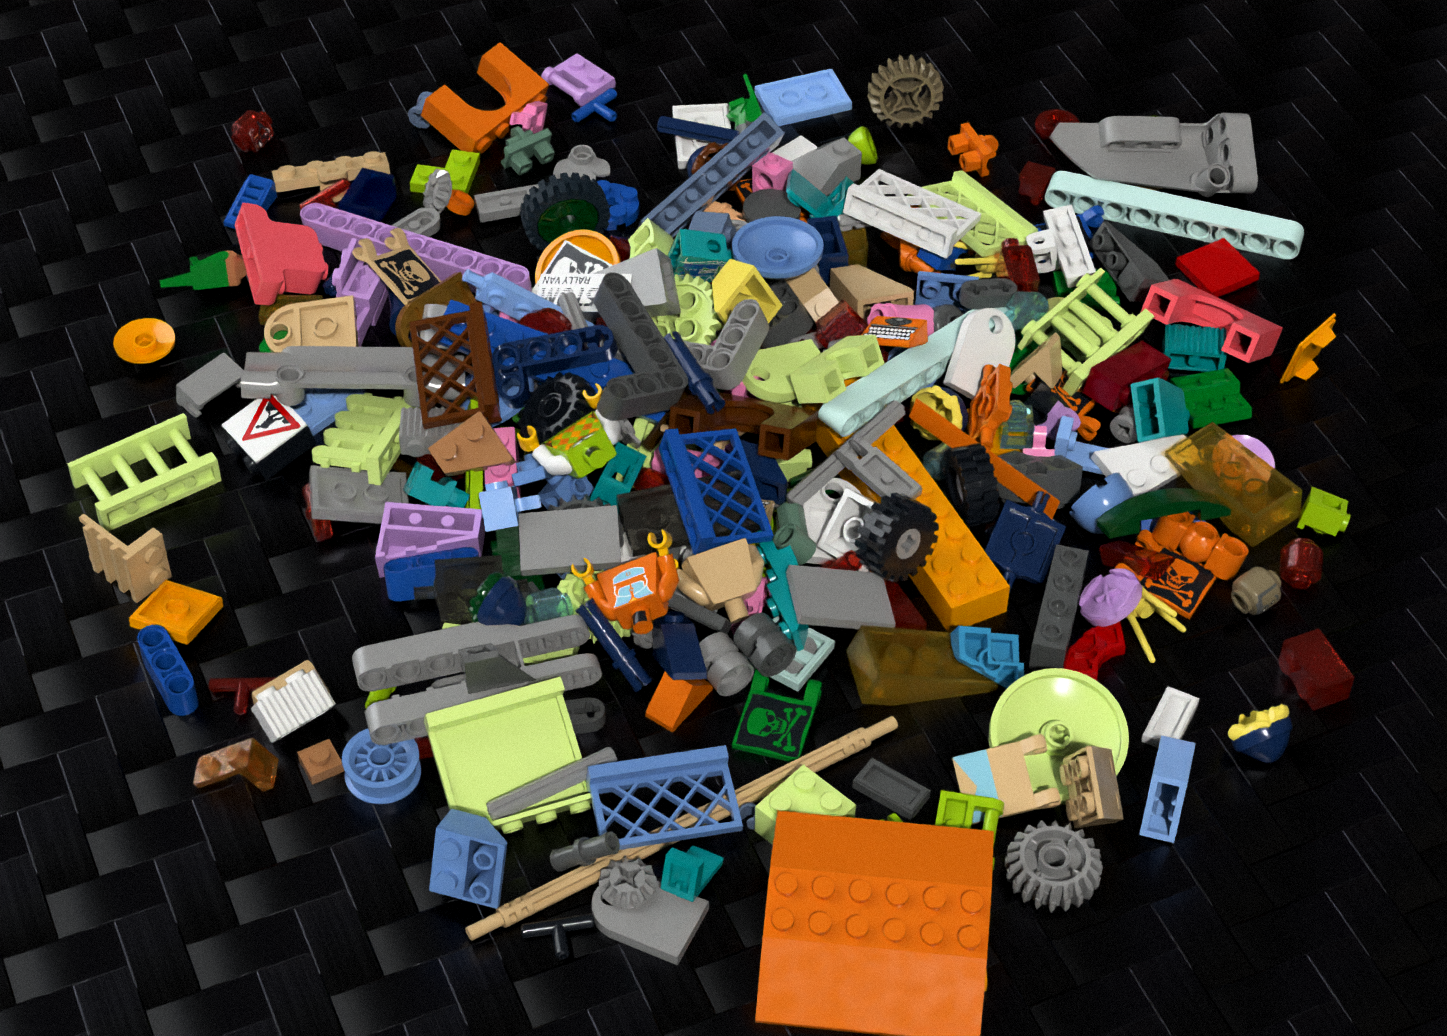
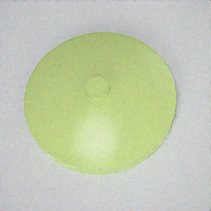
(1069, 713)

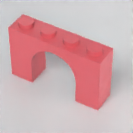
(1246, 333)

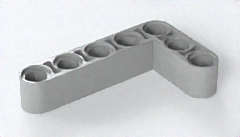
(734, 347)

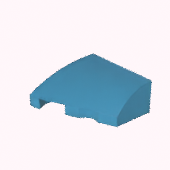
(988, 653)

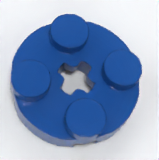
(624, 202)

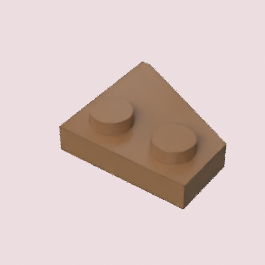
(470, 447)

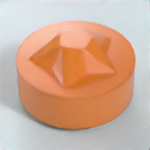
(460, 203)

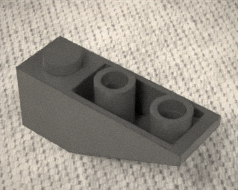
(1126, 263)

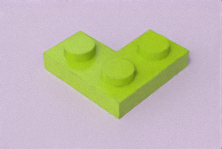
(460, 165)

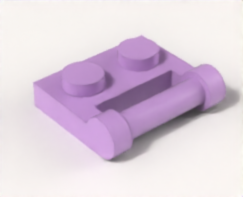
(579, 79)

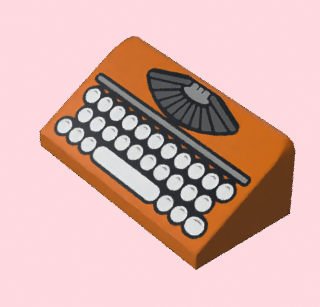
(898, 331)

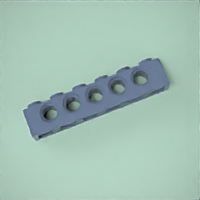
(716, 175)

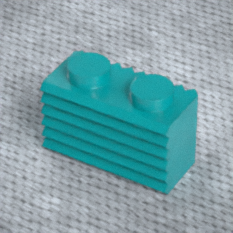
(1194, 347)

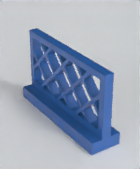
(688, 495)

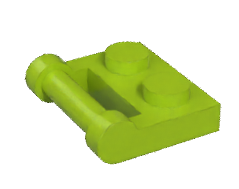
(959, 809)

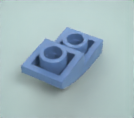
(529, 471)

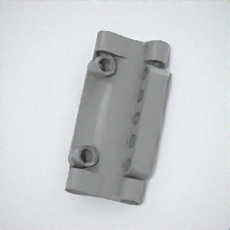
(338, 368)

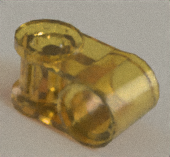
(856, 246)

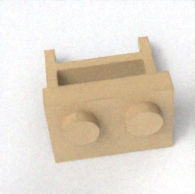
(135, 567)

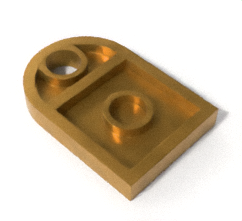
(440, 294)

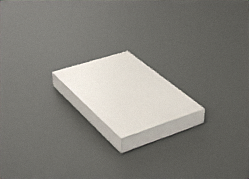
(705, 113)

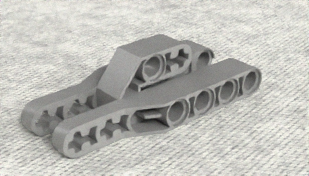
(437, 655)

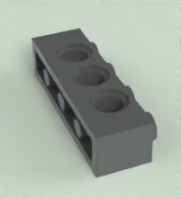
(1058, 608)

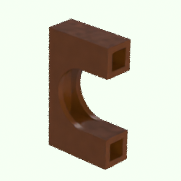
(780, 427)

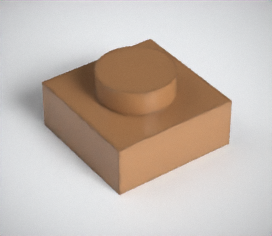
(320, 761)

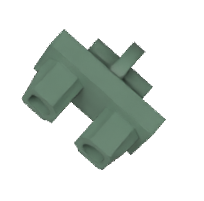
(525, 145)

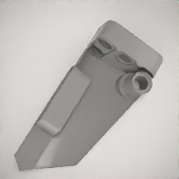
(1165, 152)

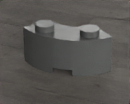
(1054, 474)

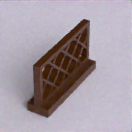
(479, 356)

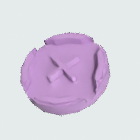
(1110, 597)

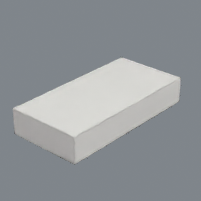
(1170, 716)

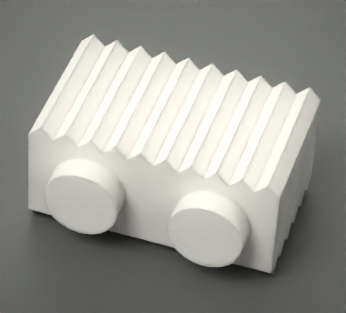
(292, 705)

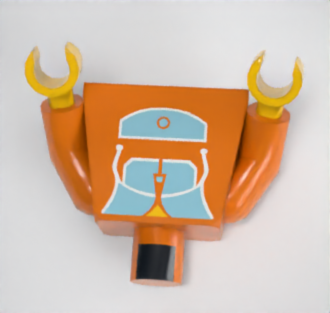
(635, 590)

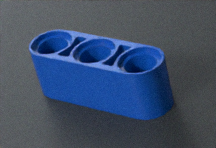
(417, 571)
(168, 670)

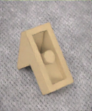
(1043, 361)

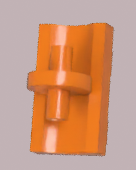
(975, 149)

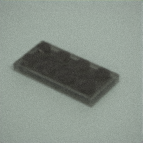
(657, 510)

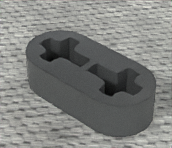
(987, 293)
(577, 711)

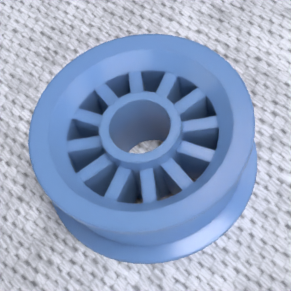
(380, 771)

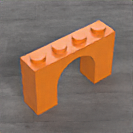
(474, 128)

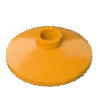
(144, 340)

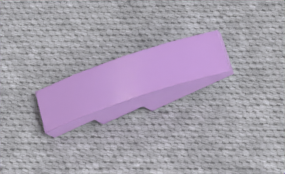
(367, 291)

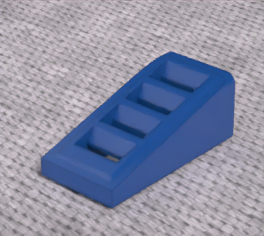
(253, 187)

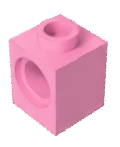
(771, 172)

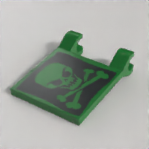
(776, 723)

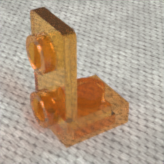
(242, 758)

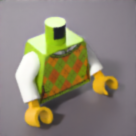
(578, 447)

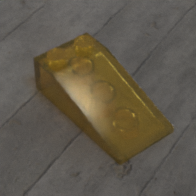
(1253, 490)
(909, 667)

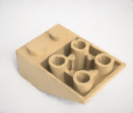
(1091, 787)

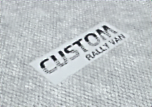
(583, 286)

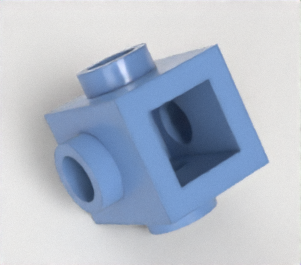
(564, 487)

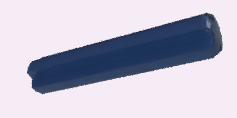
(696, 130)

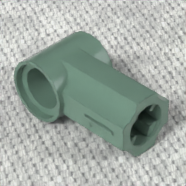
(793, 532)

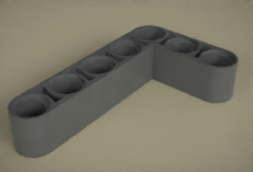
(658, 375)

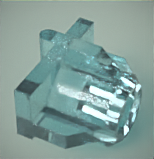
(1025, 307)

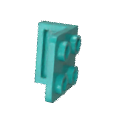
(805, 194)

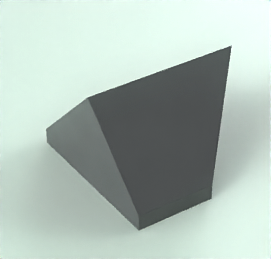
(488, 670)

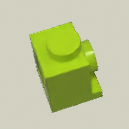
(1324, 513)

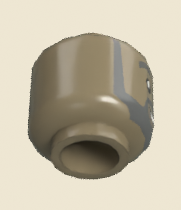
(1256, 590)

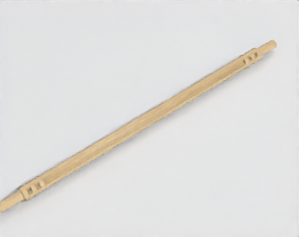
(750, 793)

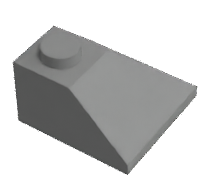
(830, 164)

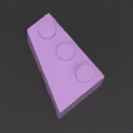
(426, 529)

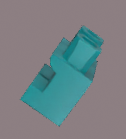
(431, 492)

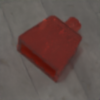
(1018, 265)

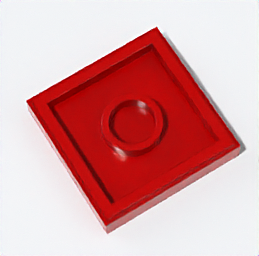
(1217, 268)

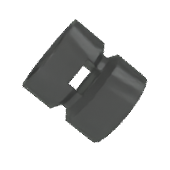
(764, 644)

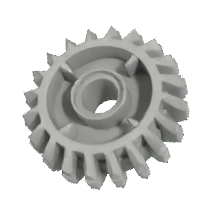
(1030, 869)

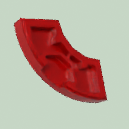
(1094, 649)

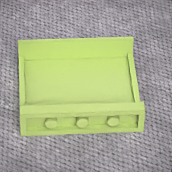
(503, 745)

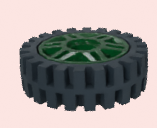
(563, 207)

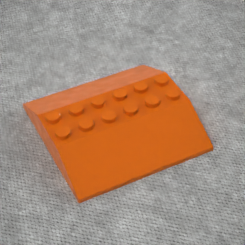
(875, 926)

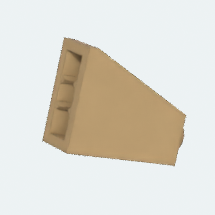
(865, 288)

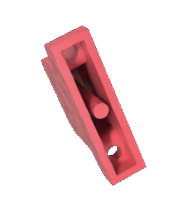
(278, 255)

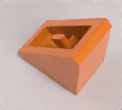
(676, 700)

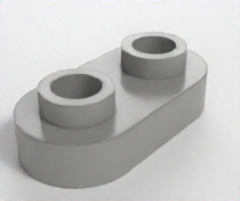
(421, 221)

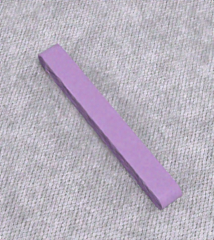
(338, 227)

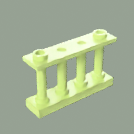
(1113, 341)
(153, 493)

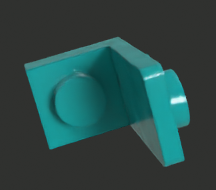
(689, 872)

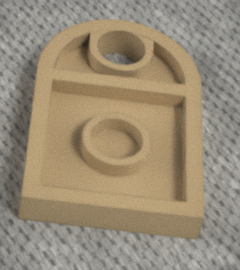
(314, 324)

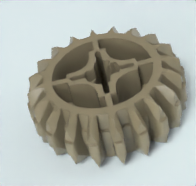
(905, 77)

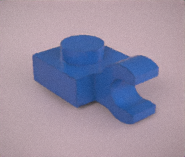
(939, 262)

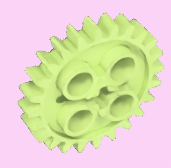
(699, 318)

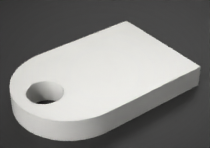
(979, 347)
(818, 513)

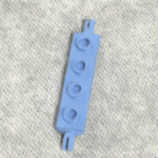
(507, 295)

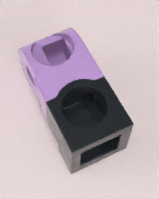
(1049, 410)

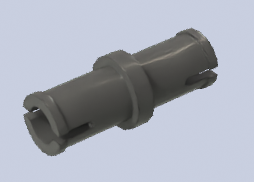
(584, 851)

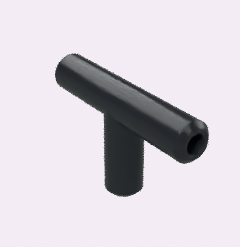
(558, 929)

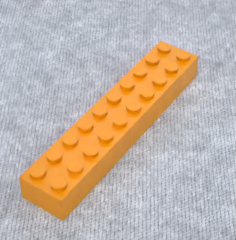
(959, 575)

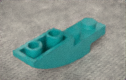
(780, 598)

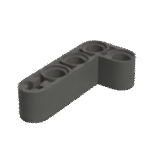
(790, 320)

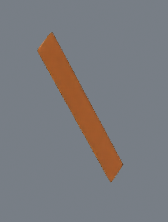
(1005, 473)

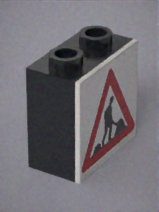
(268, 436)

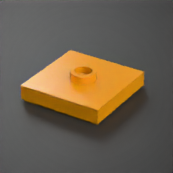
(177, 609)

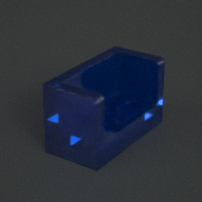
(370, 195)

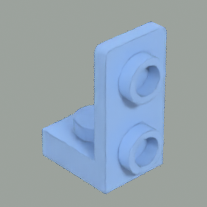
(1075, 451)

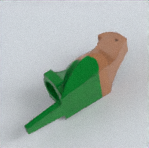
(215, 271)

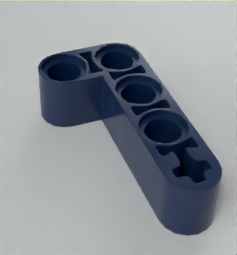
(555, 359)

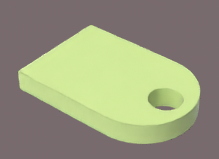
(774, 367)

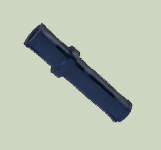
(699, 381)
(614, 645)

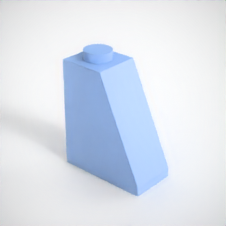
(1167, 789)

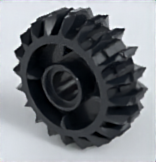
(555, 405)

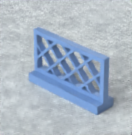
(665, 770)

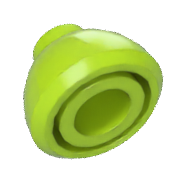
(863, 141)

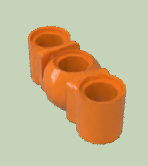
(1201, 543)

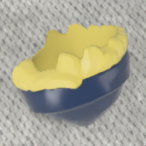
(945, 403)
(1262, 734)

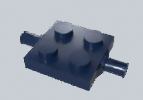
(1024, 541)

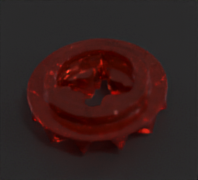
(1045, 121)

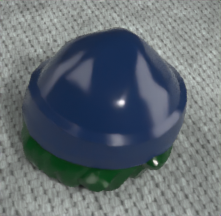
(498, 601)

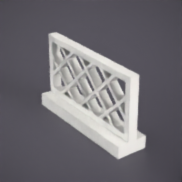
(913, 225)

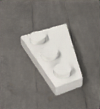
(1140, 463)

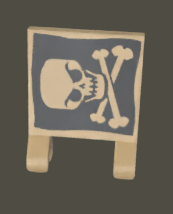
(399, 269)

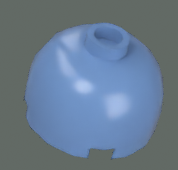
(1100, 500)

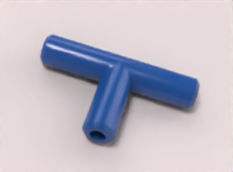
(597, 105)

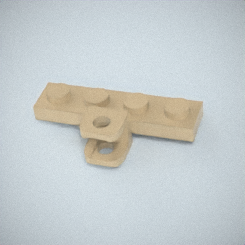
(327, 173)

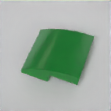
(1213, 398)

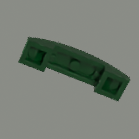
(1126, 516)

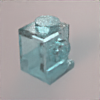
(1019, 421)

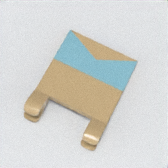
(1004, 776)

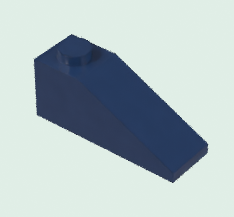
(678, 647)

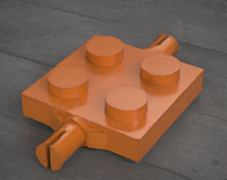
(990, 404)

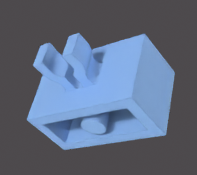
(501, 505)

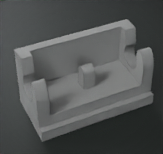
(208, 383)

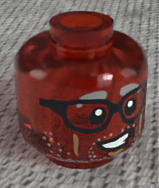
(252, 131)

